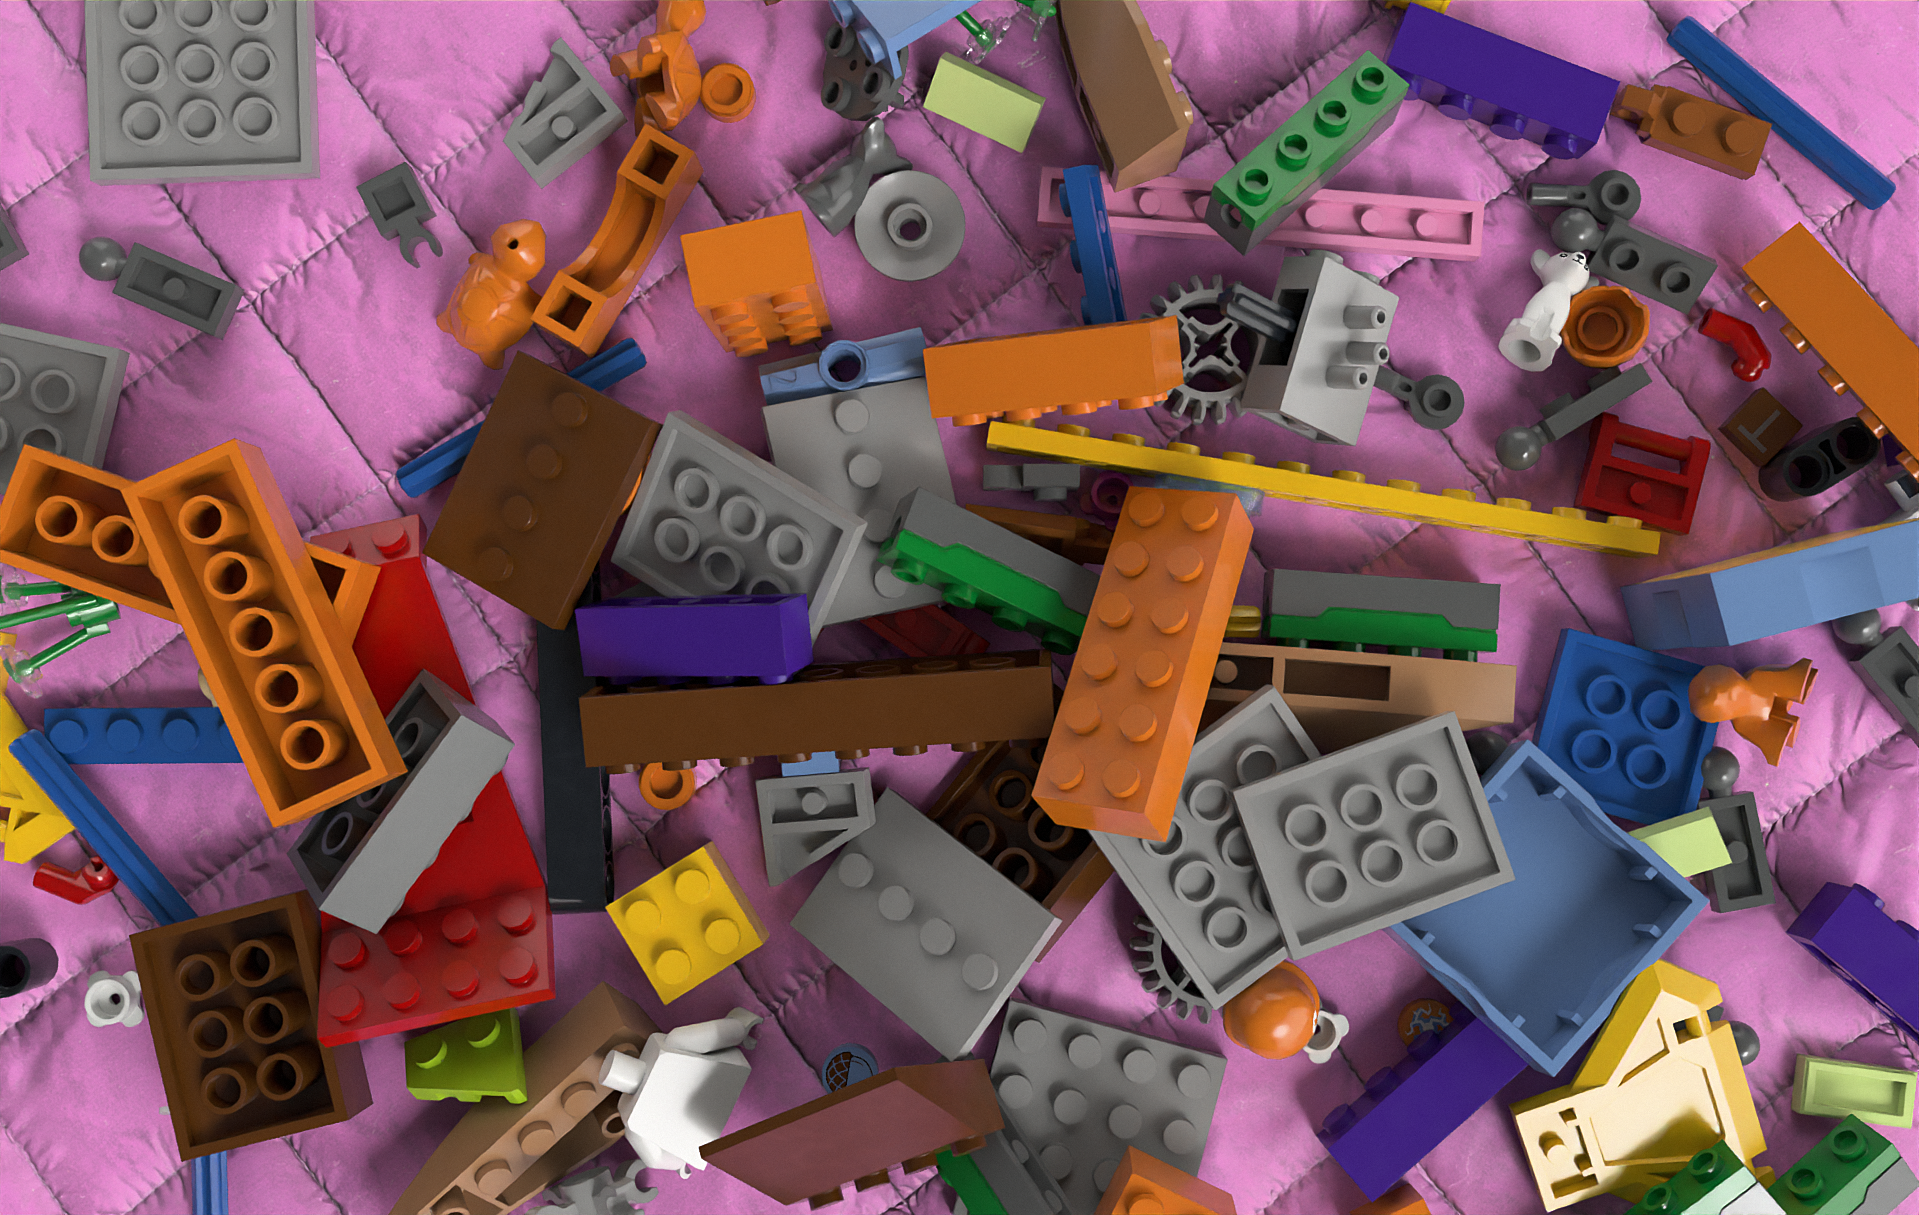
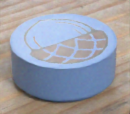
(848, 1065)

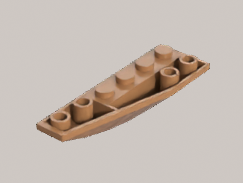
(1123, 89)
(1359, 694)
(515, 1151)

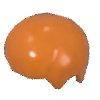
(1605, 327)

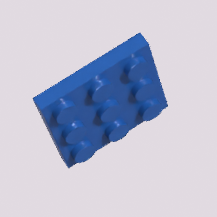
(1624, 727)

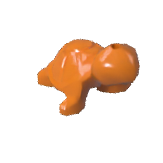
(665, 66)
(493, 298)
(1755, 701)

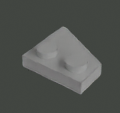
(562, 118)
(811, 817)

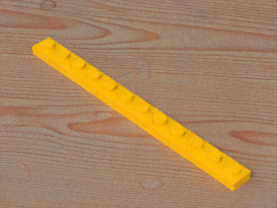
(1341, 491)

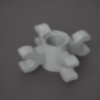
(598, 1193)

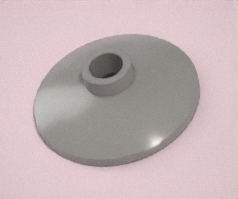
(910, 199)

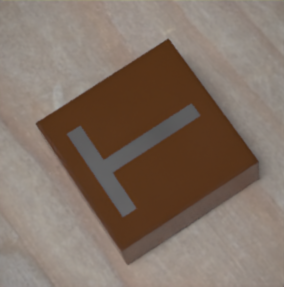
(1760, 427)

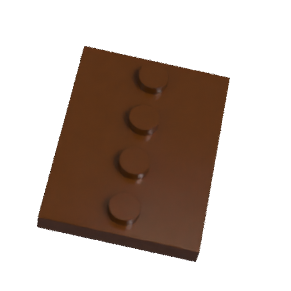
(541, 490)

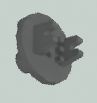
(853, 83)

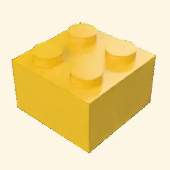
(688, 922)

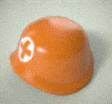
(1274, 1013)

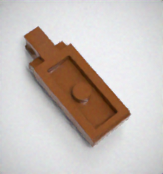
(1694, 128)
(1064, 535)

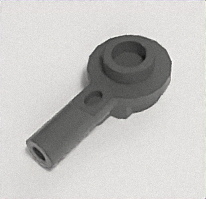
(1605, 195)
(1431, 402)

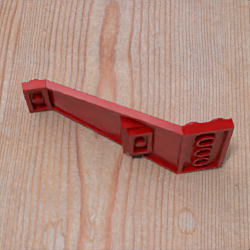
(481, 915)

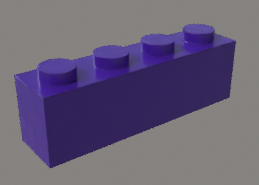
(1499, 82)
(696, 637)
(1864, 950)
(1418, 1101)

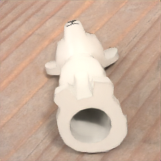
(1535, 336)

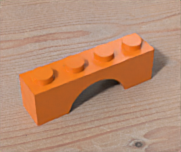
(645, 203)

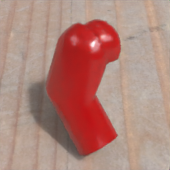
(1744, 340)
(77, 886)

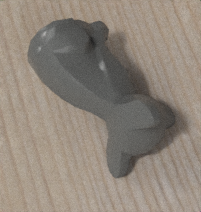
(845, 182)

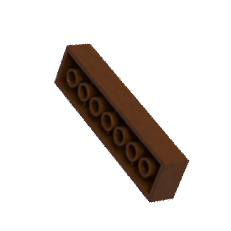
(824, 709)

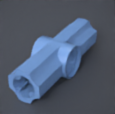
(881, 361)

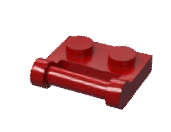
(1637, 490)

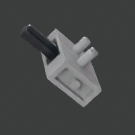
(1315, 345)

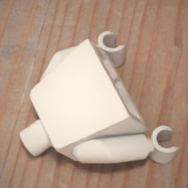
(681, 1088)

